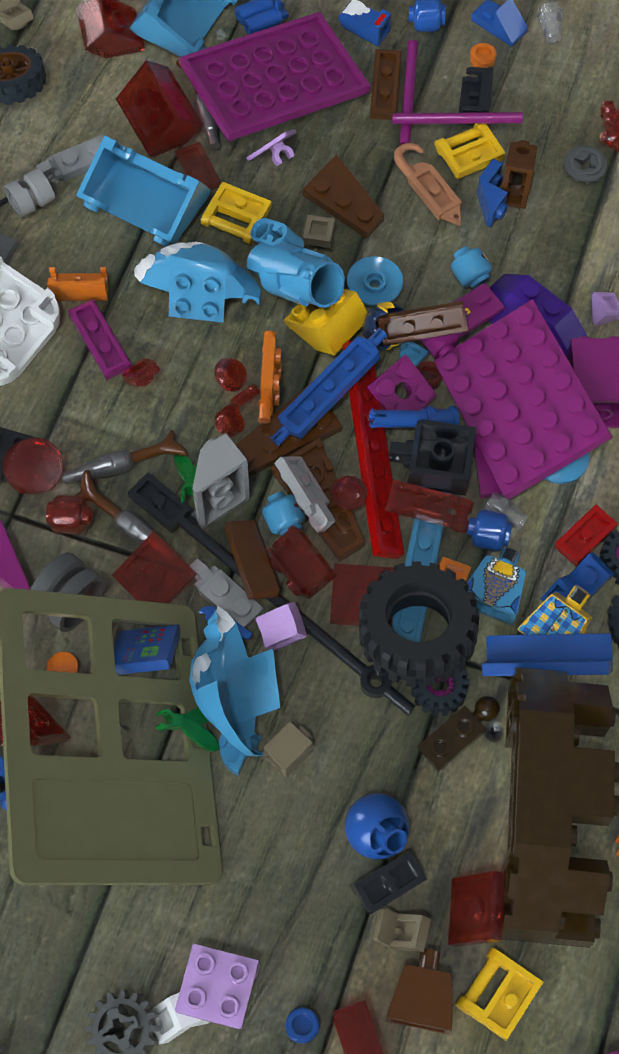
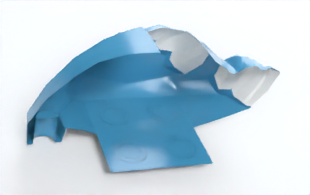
(197, 280)
(232, 686)

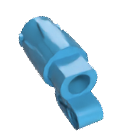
(291, 269)

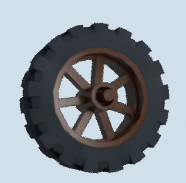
(20, 74)

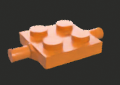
(270, 377)

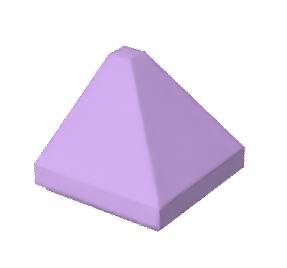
(604, 308)

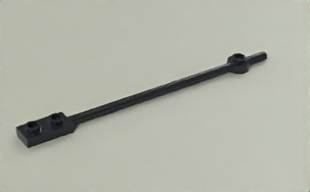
(172, 513)

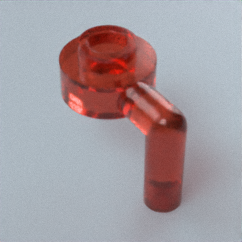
(229, 419)

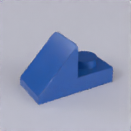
(501, 21)

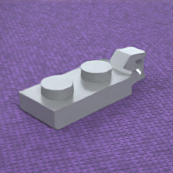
(71, 161)
(306, 491)
(225, 593)

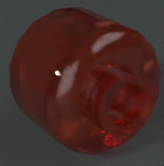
(68, 514)

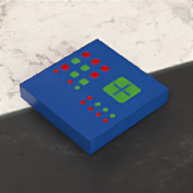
(145, 649)

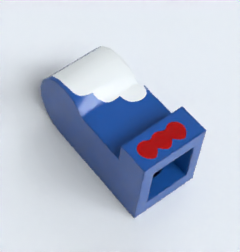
(365, 22)

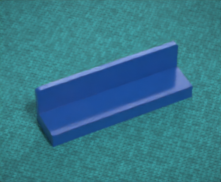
(557, 652)

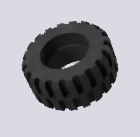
(418, 587)

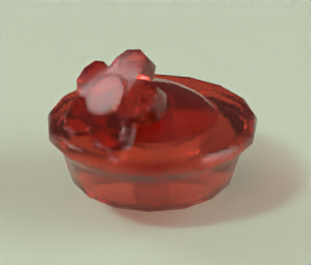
(230, 374)
(349, 492)

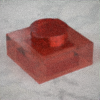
(141, 373)

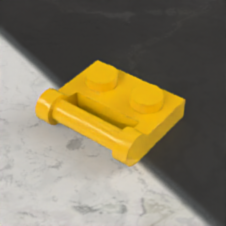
(473, 155)
(236, 204)
(508, 1001)

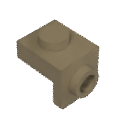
(14, 14)
(401, 931)

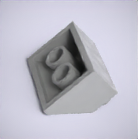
(219, 480)

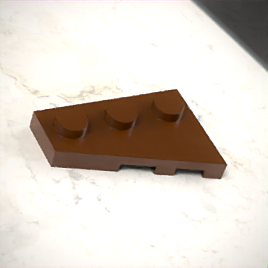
(344, 198)

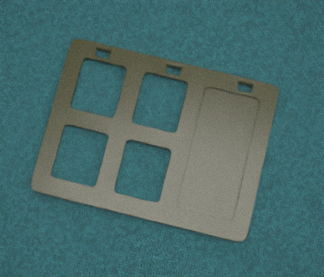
(109, 813)

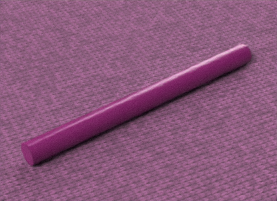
(409, 86)
(458, 118)

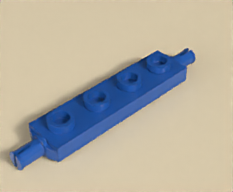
(329, 387)

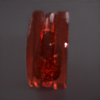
(33, 466)

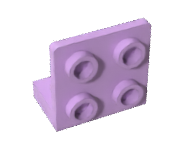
(217, 986)

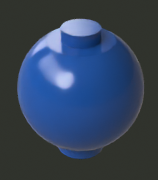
(377, 826)

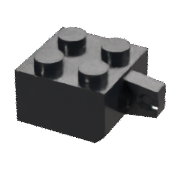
(437, 456)

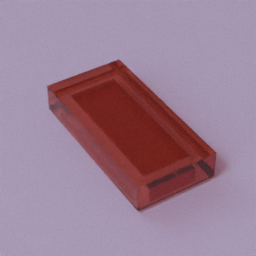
(197, 165)

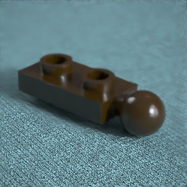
(458, 733)

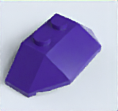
(518, 289)

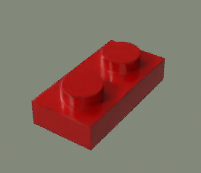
(586, 535)

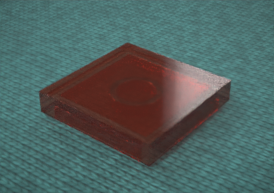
(154, 572)
(348, 591)
(476, 909)

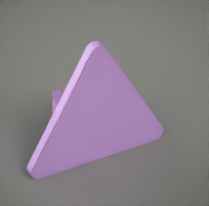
(276, 147)

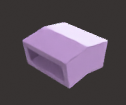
(281, 626)

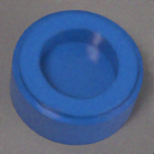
(302, 1025)

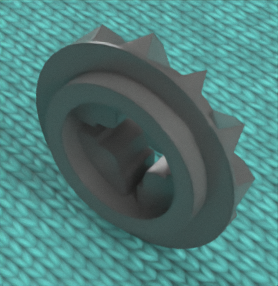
(579, 156)

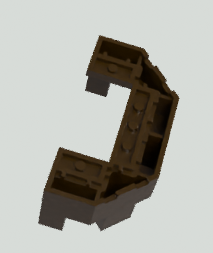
(552, 786)

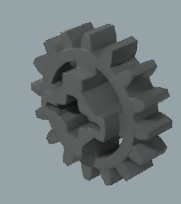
(116, 1016)

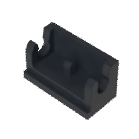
(476, 91)
(388, 882)

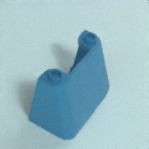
(178, 23)
(142, 192)

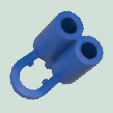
(260, 14)

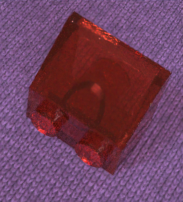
(106, 28)

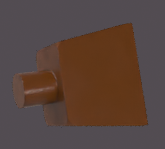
(519, 163)
(423, 996)

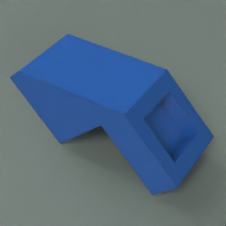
(490, 196)
(589, 575)

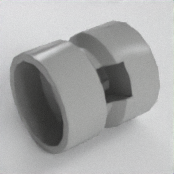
(28, 193)

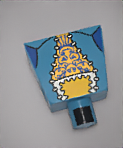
(498, 586)

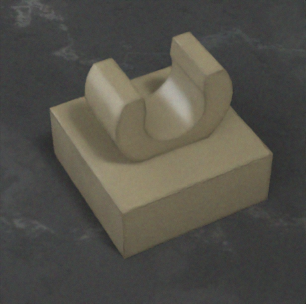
(318, 231)

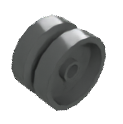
(69, 576)

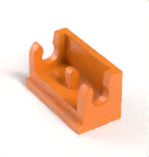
(79, 285)

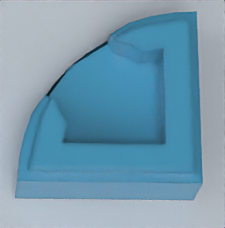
(414, 352)
(231, 756)

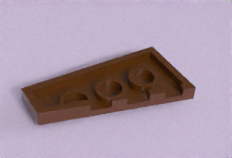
(263, 453)
(344, 534)

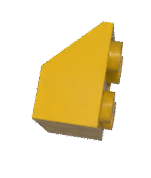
(329, 326)

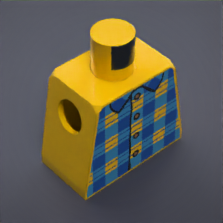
(559, 615)

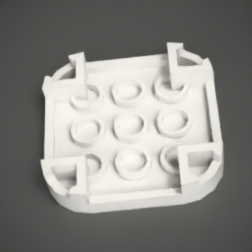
(26, 321)

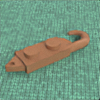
(429, 186)

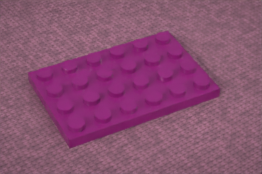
(274, 75)
(522, 400)

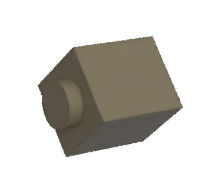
(288, 748)

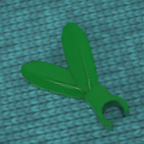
(187, 473)
(190, 726)

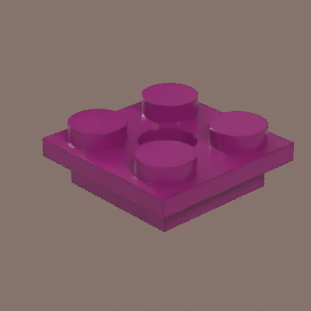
(405, 373)

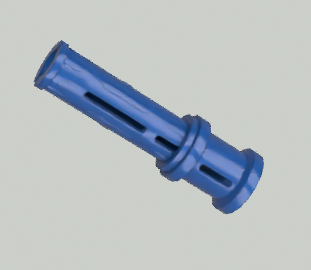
(409, 418)

